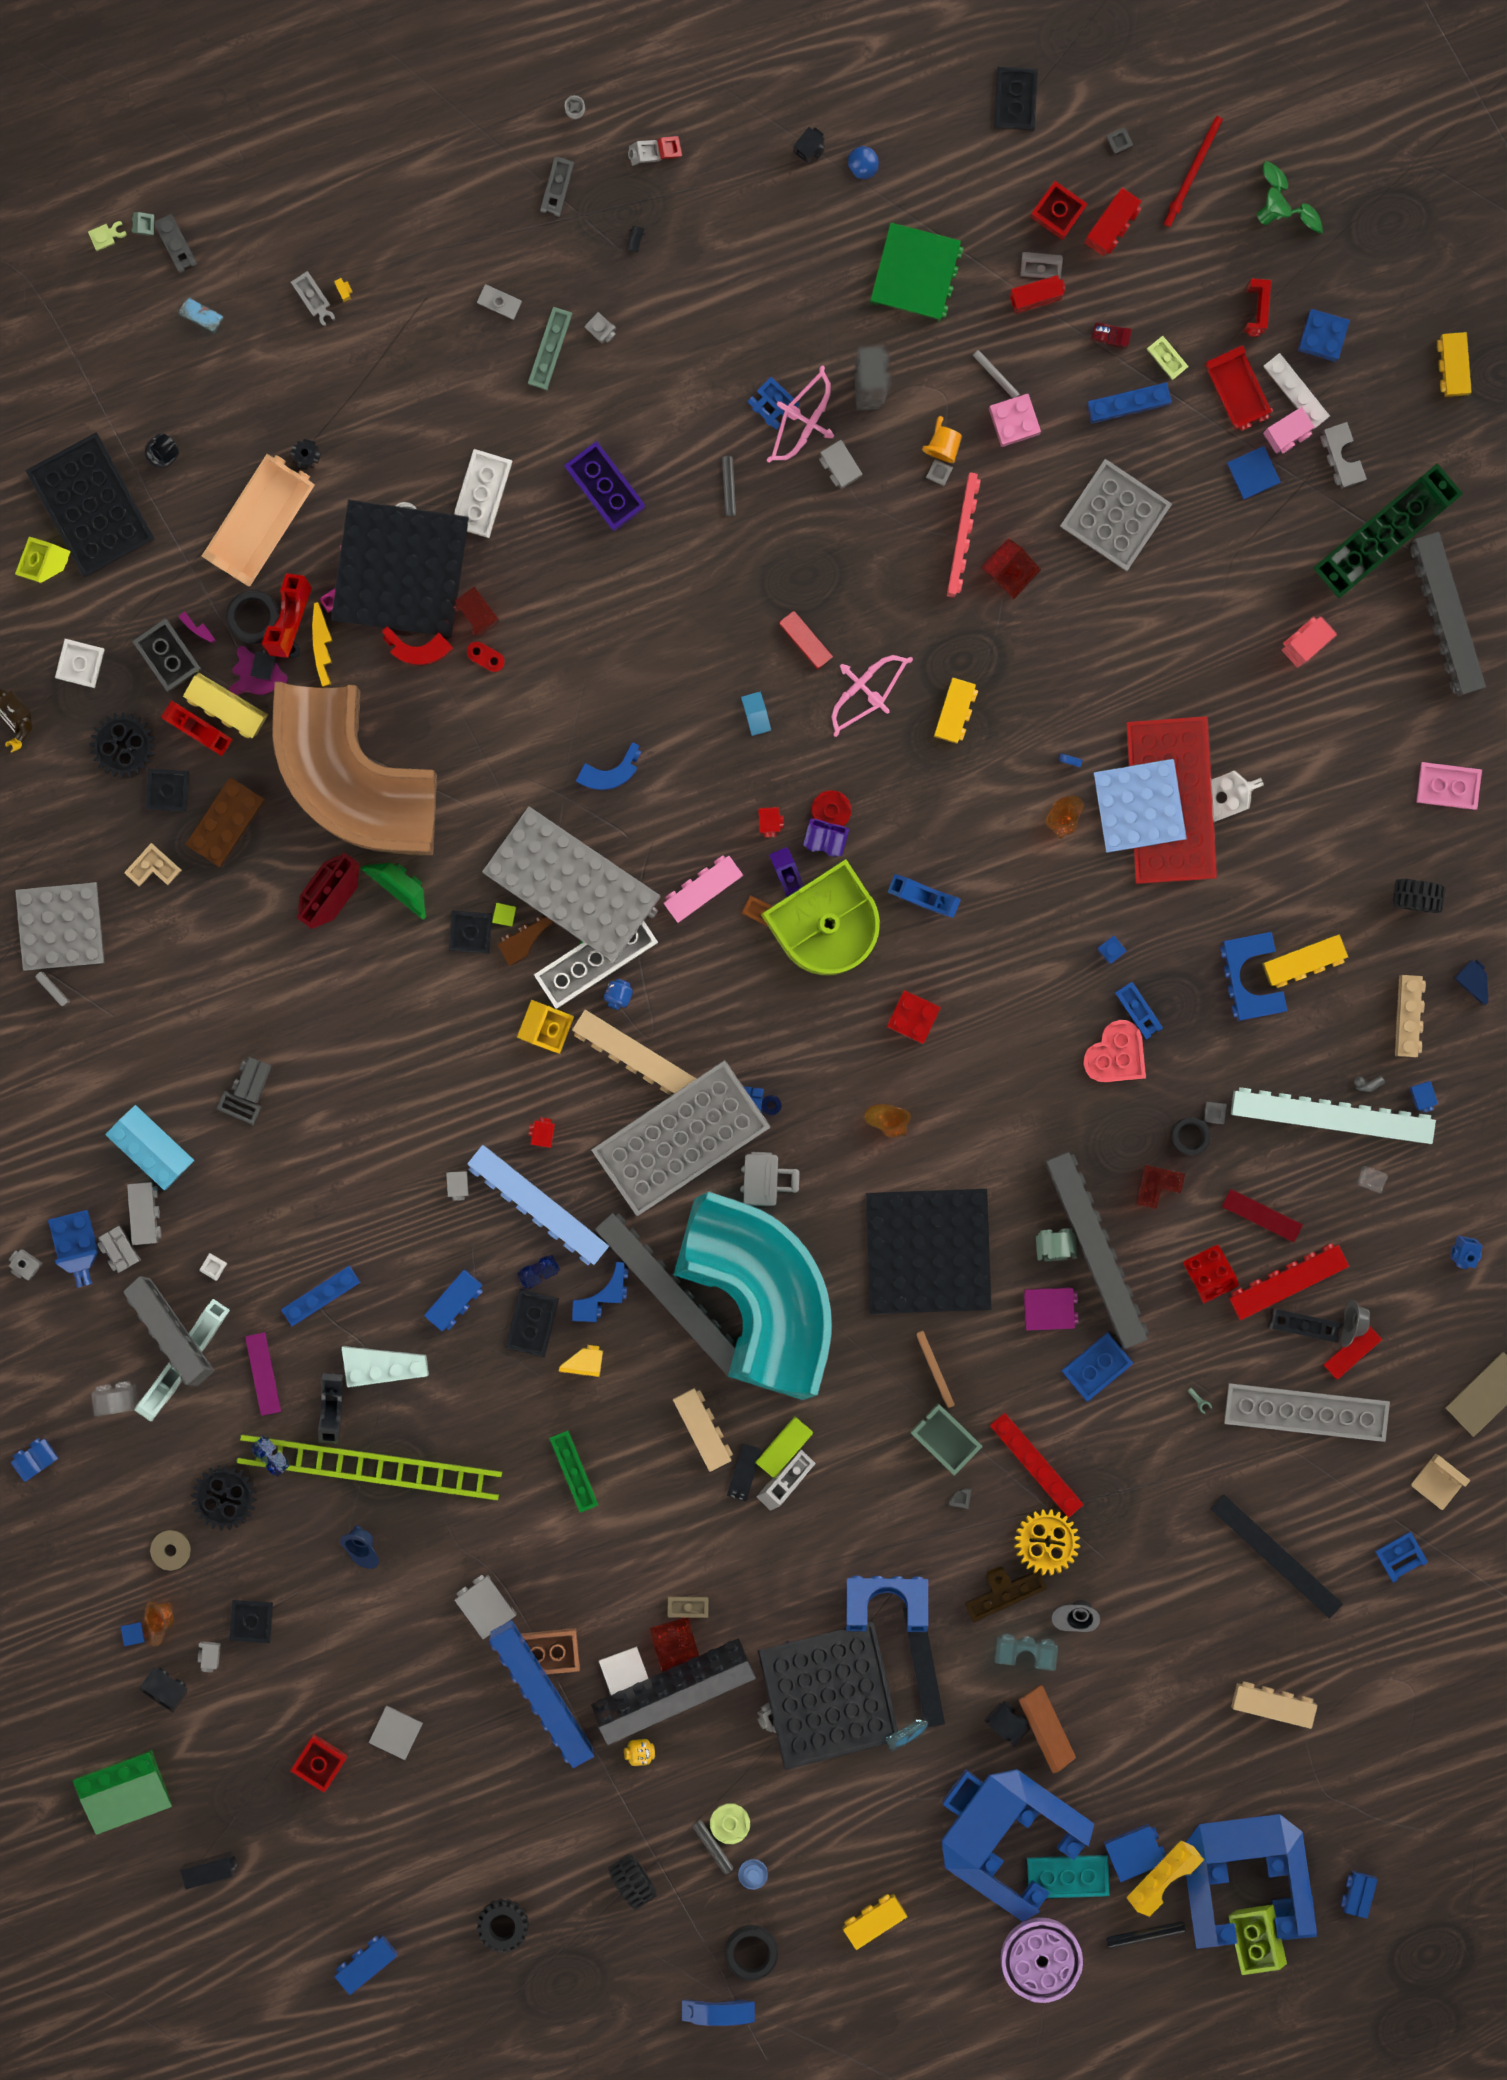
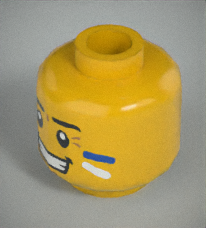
(639, 1752)

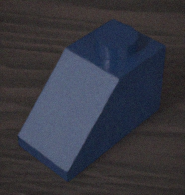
(1474, 980)

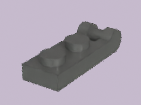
(557, 185)
(174, 242)

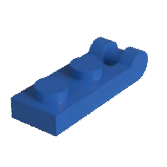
(1138, 1009)

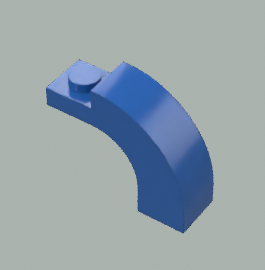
(606, 780)
(923, 896)
(718, 2013)

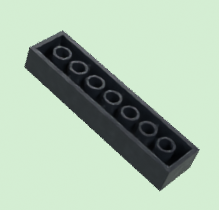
(673, 1691)

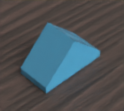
(756, 713)

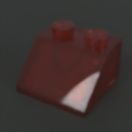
(1011, 568)

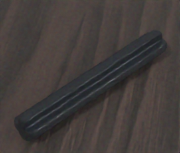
(1146, 1934)

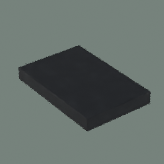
(1016, 98)
(532, 1323)

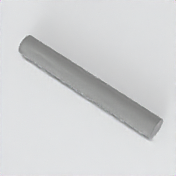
(996, 374)

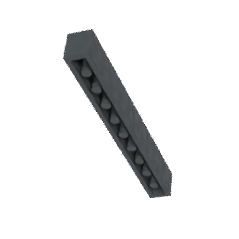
(667, 1290)

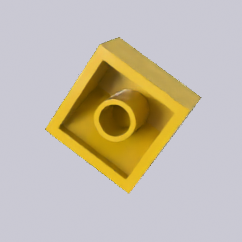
(545, 1026)

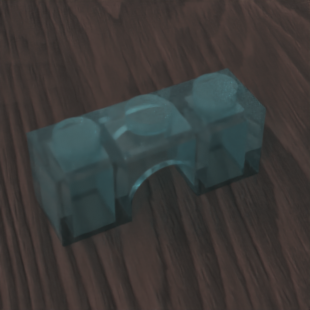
(1008, 1648)

